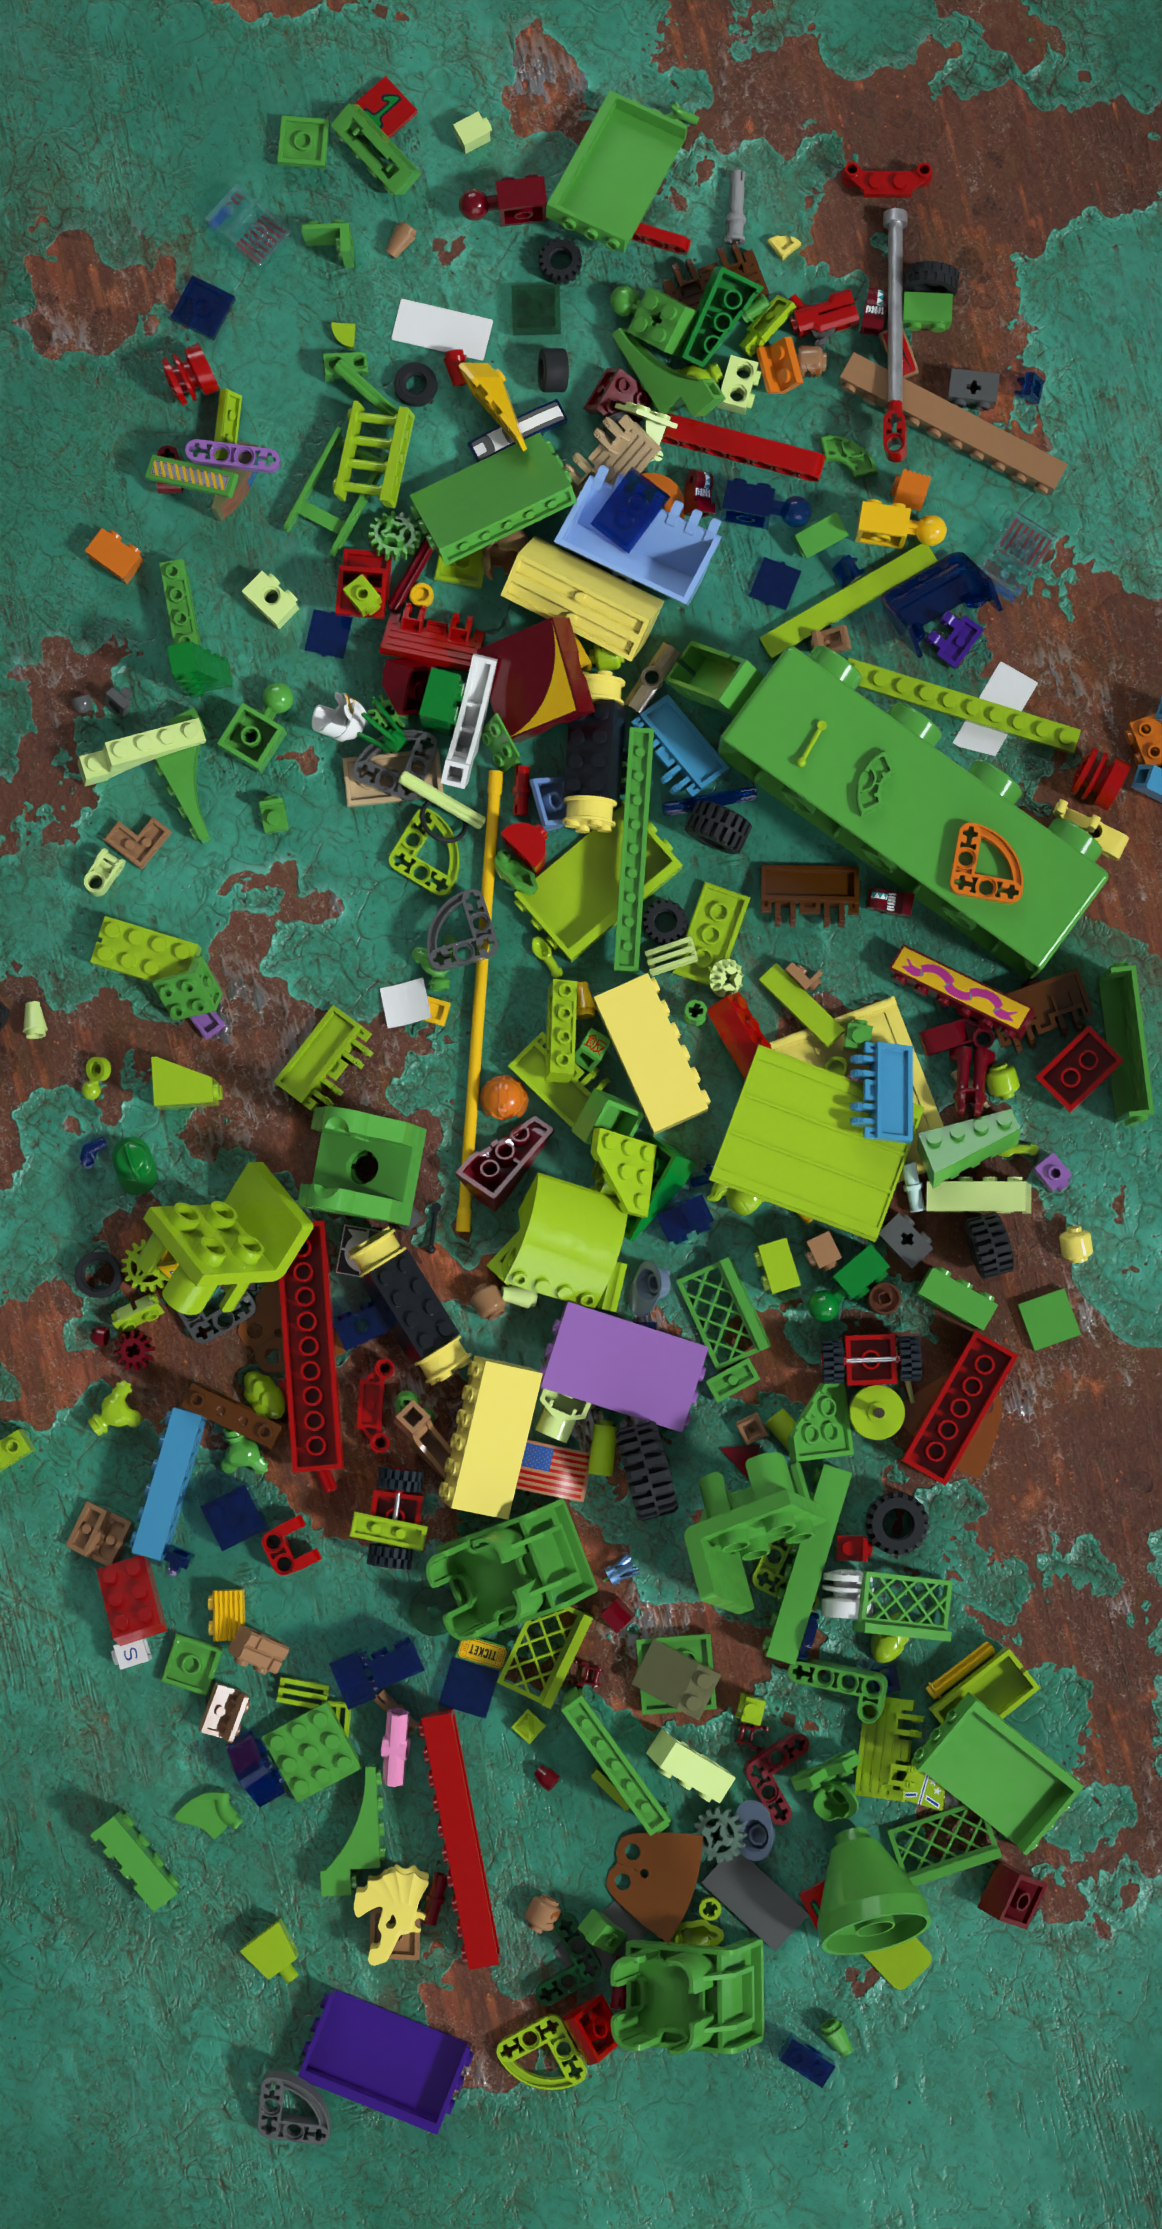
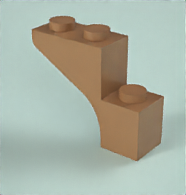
(424, 1437)

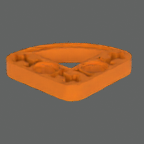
(968, 872)

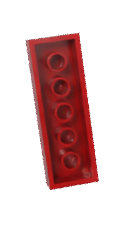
(959, 1407)

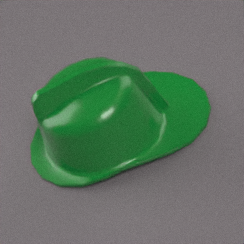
(134, 1165)

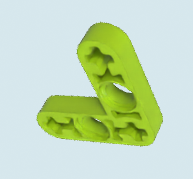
(773, 1571)

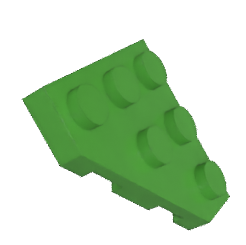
(823, 1426)

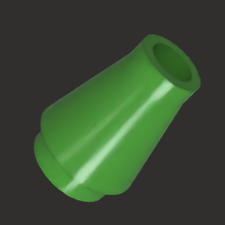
(835, 2033)

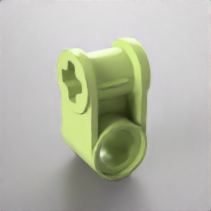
(103, 871)

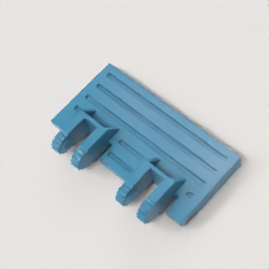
(681, 745)
(890, 1088)

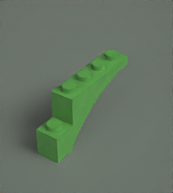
(663, 384)
(180, 772)
(364, 1845)

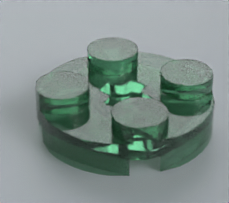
(427, 1598)

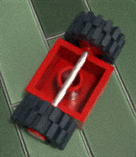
(870, 1359)
(396, 1506)

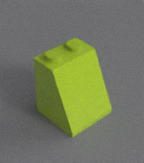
(181, 1087)

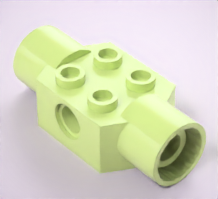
(560, 1414)

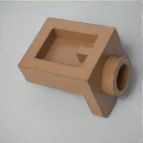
(799, 974)

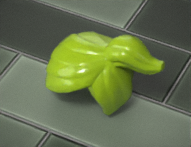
(736, 1201)

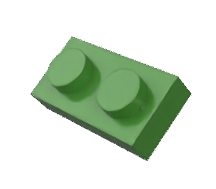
(732, 1380)

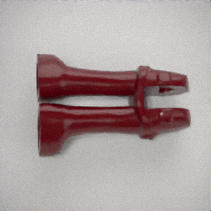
(982, 1059)

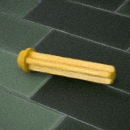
(960, 1670)

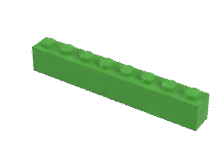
(806, 1569)

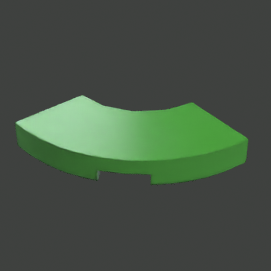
(849, 454)
(872, 781)

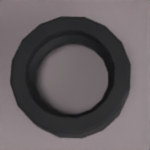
(80, 1274)

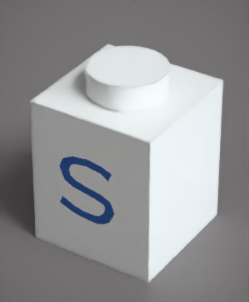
(131, 1653)

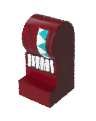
(874, 312)
(698, 493)
(890, 902)

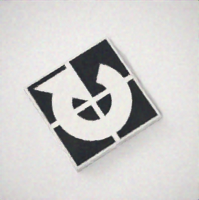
(351, 1238)

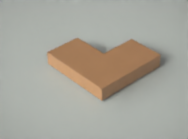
(139, 847)

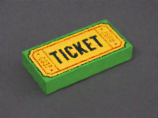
(483, 1653)

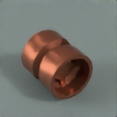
(883, 1298)

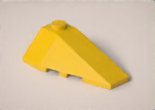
(490, 391)

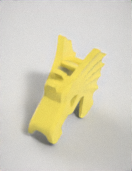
(398, 1894)

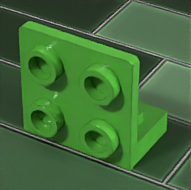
(332, 233)
(189, 992)

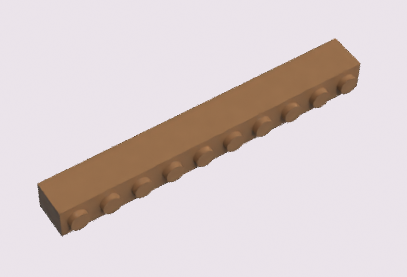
(956, 426)

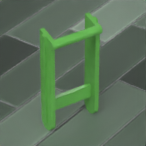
(322, 517)

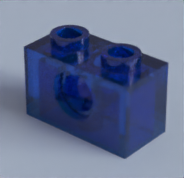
(351, 1336)
(806, 2060)

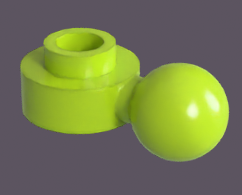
(97, 1070)

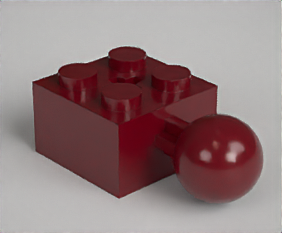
(517, 200)

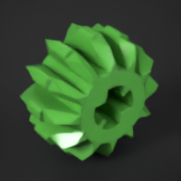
(380, 719)

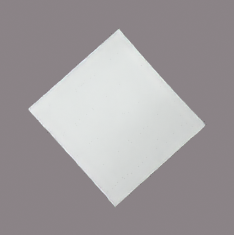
(405, 1003)

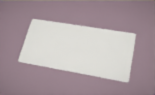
(441, 329)
(1005, 688)

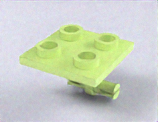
(653, 421)

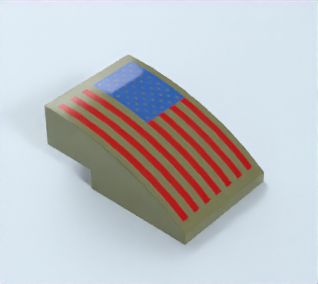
(224, 507)

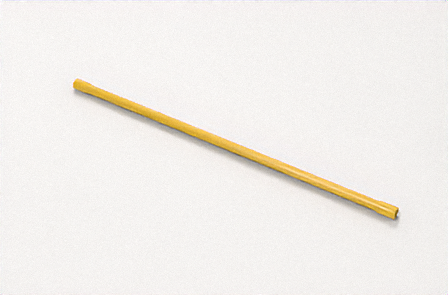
(494, 791)

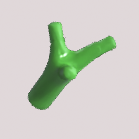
(682, 114)

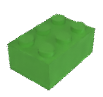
(956, 1298)

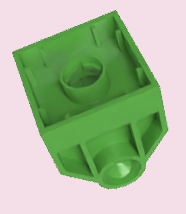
(346, 1139)

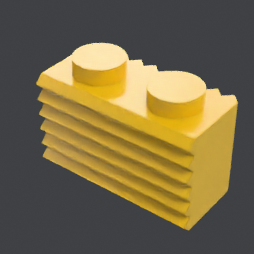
(228, 1613)

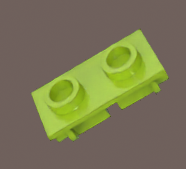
(128, 1319)

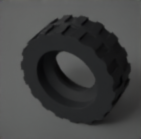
(932, 277)

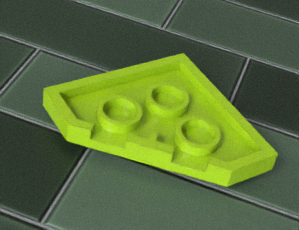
(626, 1168)

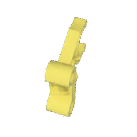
(1111, 840)

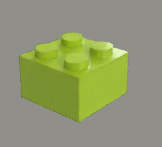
(777, 1266)

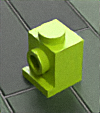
(750, 1708)

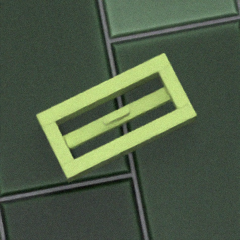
(668, 947)

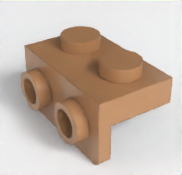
(224, 1712)

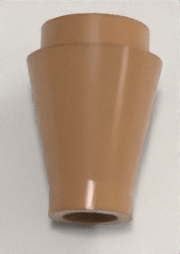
(401, 238)

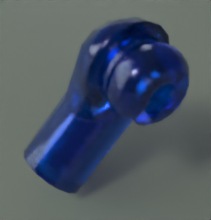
(89, 1152)

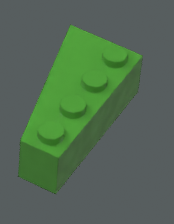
(965, 1144)
(137, 1860)

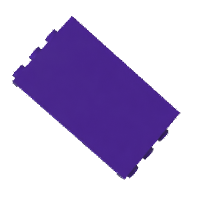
(384, 2060)

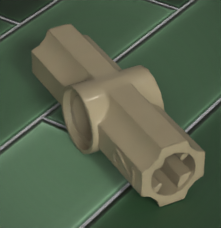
(660, 665)

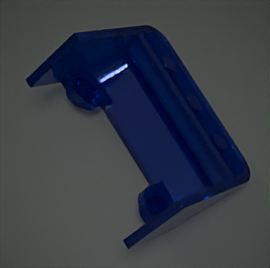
(933, 593)

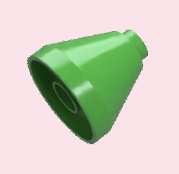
(867, 1898)

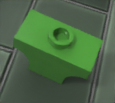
(602, 1931)

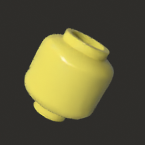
(1076, 1244)

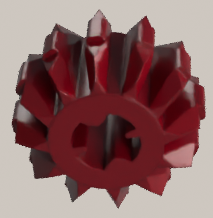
(132, 1342)

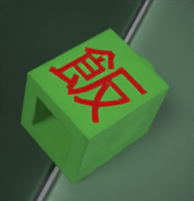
(591, 1049)

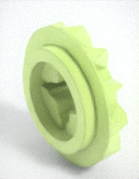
(718, 978)

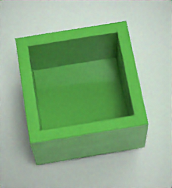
(609, 1113)

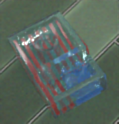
(247, 225)
(1017, 556)

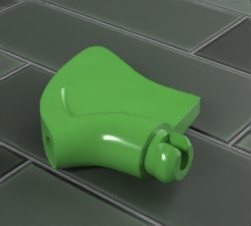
(210, 1812)

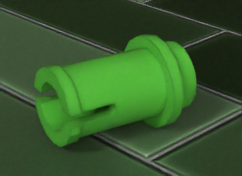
(757, 307)

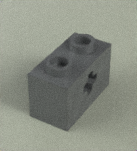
(984, 384)
(908, 1254)

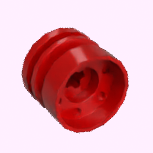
(190, 374)
(1100, 778)

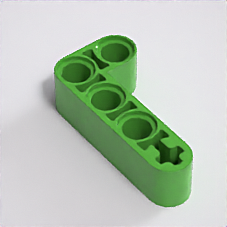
(838, 1684)

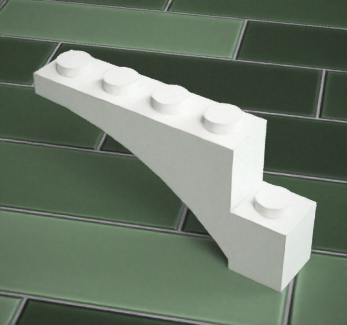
(469, 722)

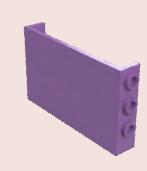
(623, 1366)

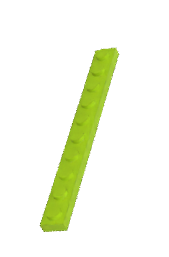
(967, 707)

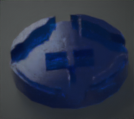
(809, 1636)

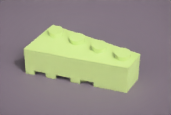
(980, 1196)

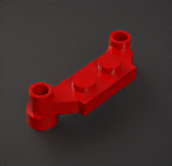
(886, 183)
(371, 1405)

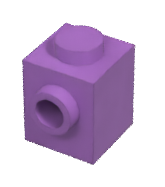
(1052, 1173)

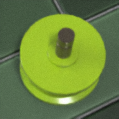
(876, 1412)

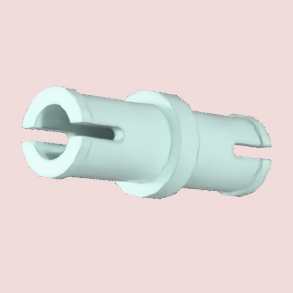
(913, 1187)

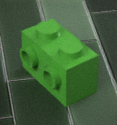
(927, 311)

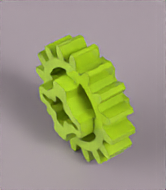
(140, 1276)

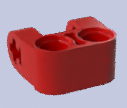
(285, 1549)

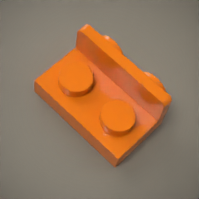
(779, 366)

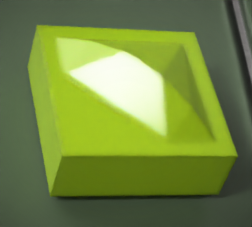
(528, 1726)

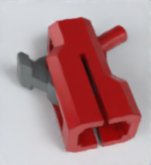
(824, 318)

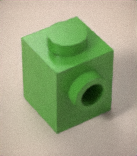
(856, 1035)

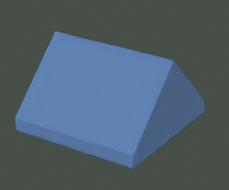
(549, 801)

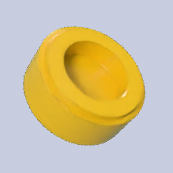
(421, 595)

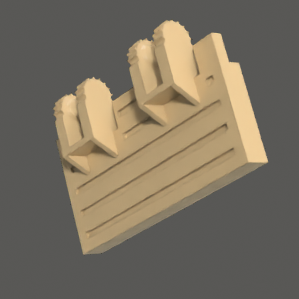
(628, 450)

